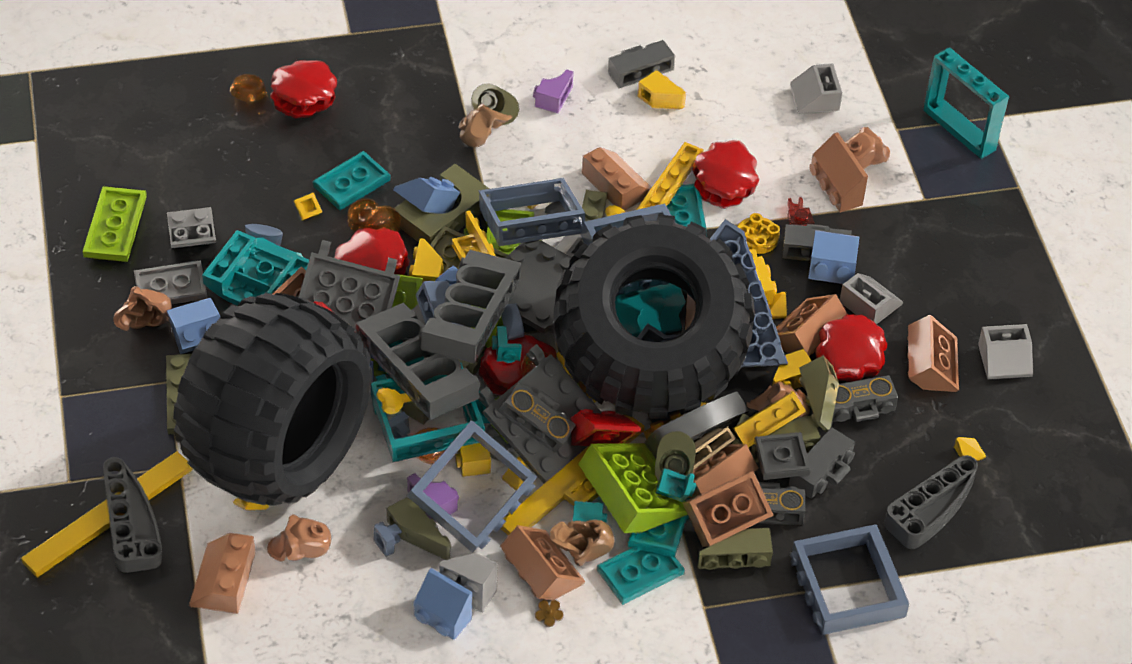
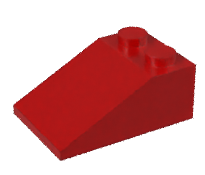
(601, 428)

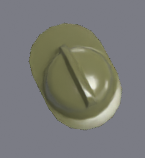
(495, 99)
(676, 454)

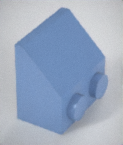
(429, 194)
(833, 257)
(191, 323)
(443, 604)

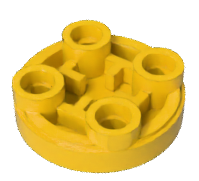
(760, 233)

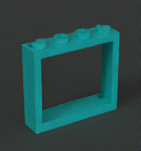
(952, 120)
(422, 443)

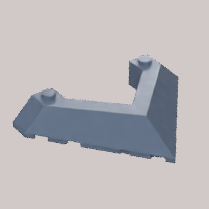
(765, 341)

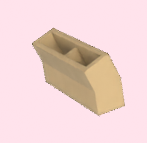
(724, 437)

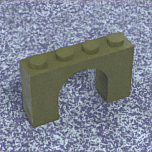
(428, 225)

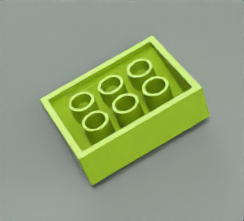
(628, 485)

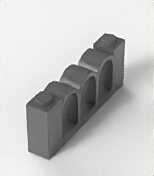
(461, 342)
(432, 399)

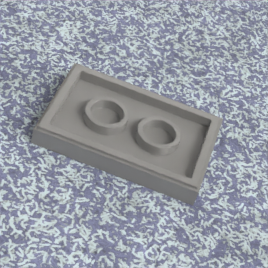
(177, 281)

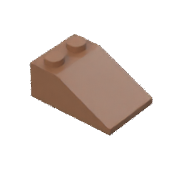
(727, 509)

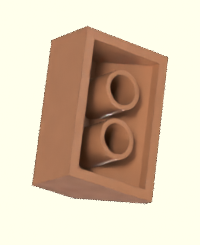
(839, 174)
(615, 177)
(803, 325)
(932, 356)
(723, 467)
(541, 563)
(224, 573)

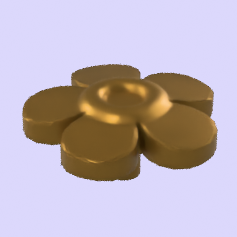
(549, 613)

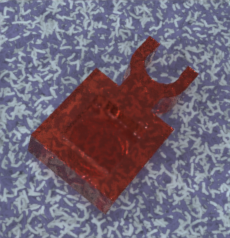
(797, 214)

